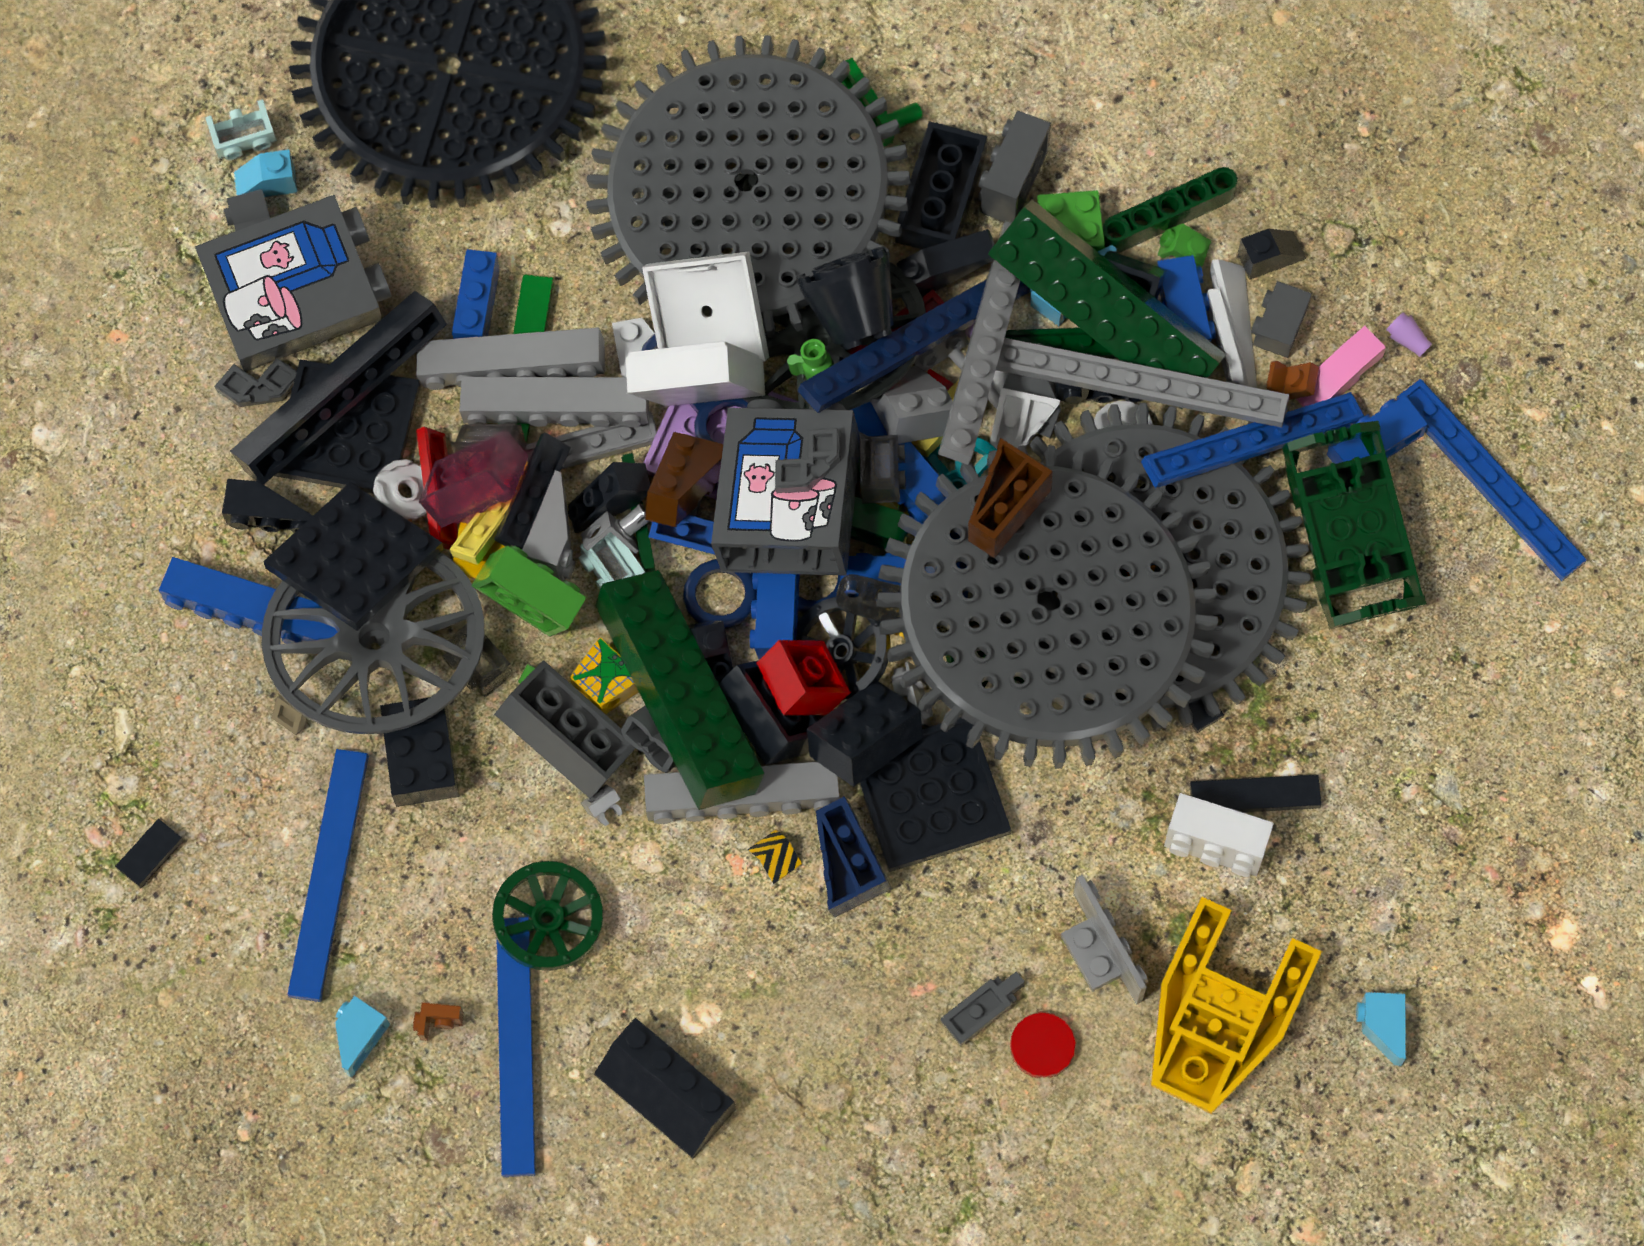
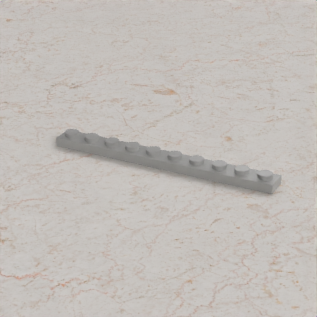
(980, 363)
(1143, 382)

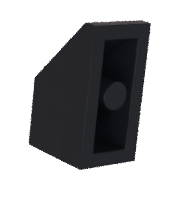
(1269, 251)

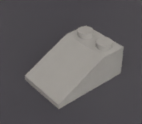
(914, 407)
(550, 534)

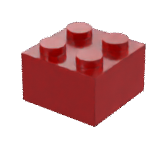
(803, 677)

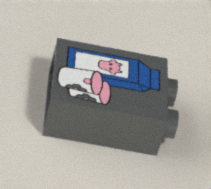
(293, 281)
(783, 531)

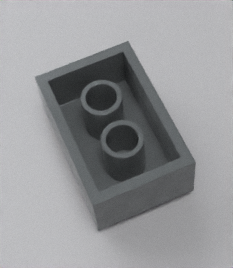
(1014, 166)

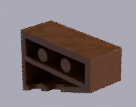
(683, 477)
(1008, 498)

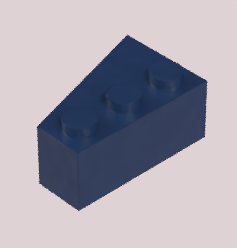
(848, 859)

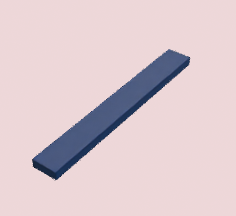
(1249, 440)
(1495, 483)
(328, 875)
(515, 1060)

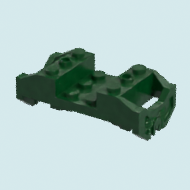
(1353, 524)

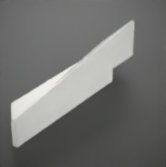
(1232, 321)

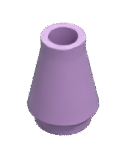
(1408, 333)

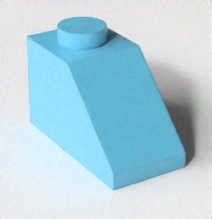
(267, 171)
(1384, 1023)
(358, 1032)

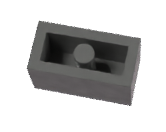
(1281, 319)

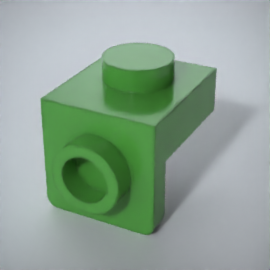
(1183, 242)

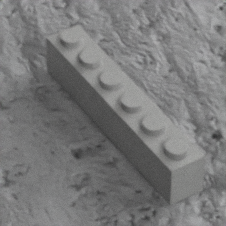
(512, 355)
(551, 401)
(782, 789)

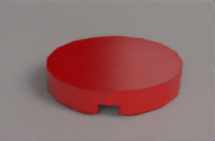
(1042, 1045)

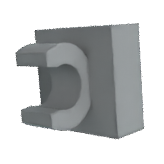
(603, 800)

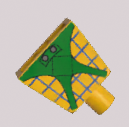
(603, 677)

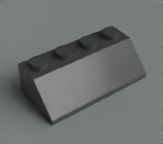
(565, 729)

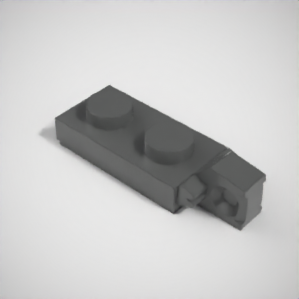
(981, 1007)

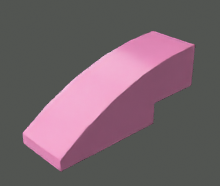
(1346, 366)

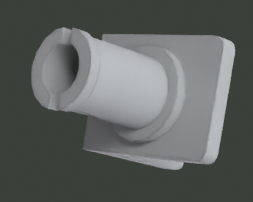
(622, 529)

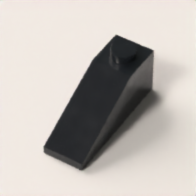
(947, 261)

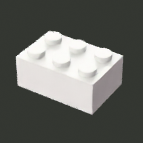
(1218, 835)

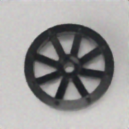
(840, 643)

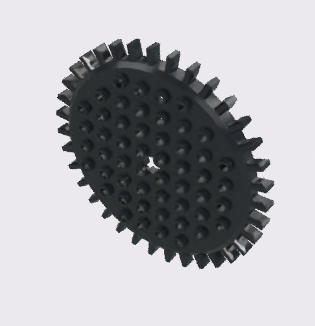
(479, 161)

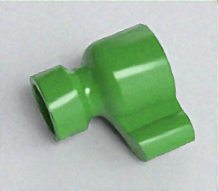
(813, 359)

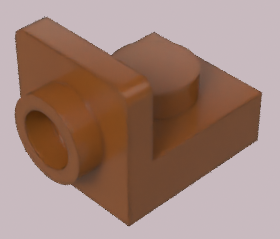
(1295, 380)
(441, 1015)

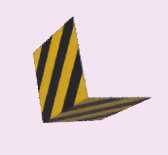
(776, 855)

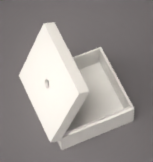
(700, 354)

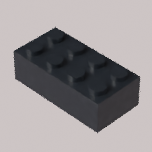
(941, 186)

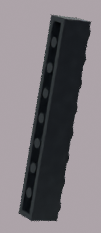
(338, 387)

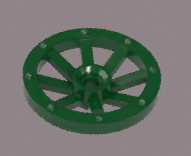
(547, 908)

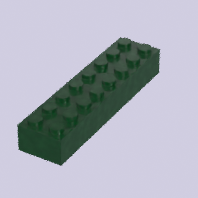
(1100, 296)
(679, 689)

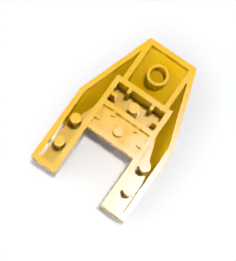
(1214, 1027)

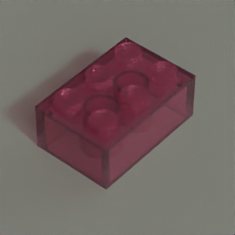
(474, 479)

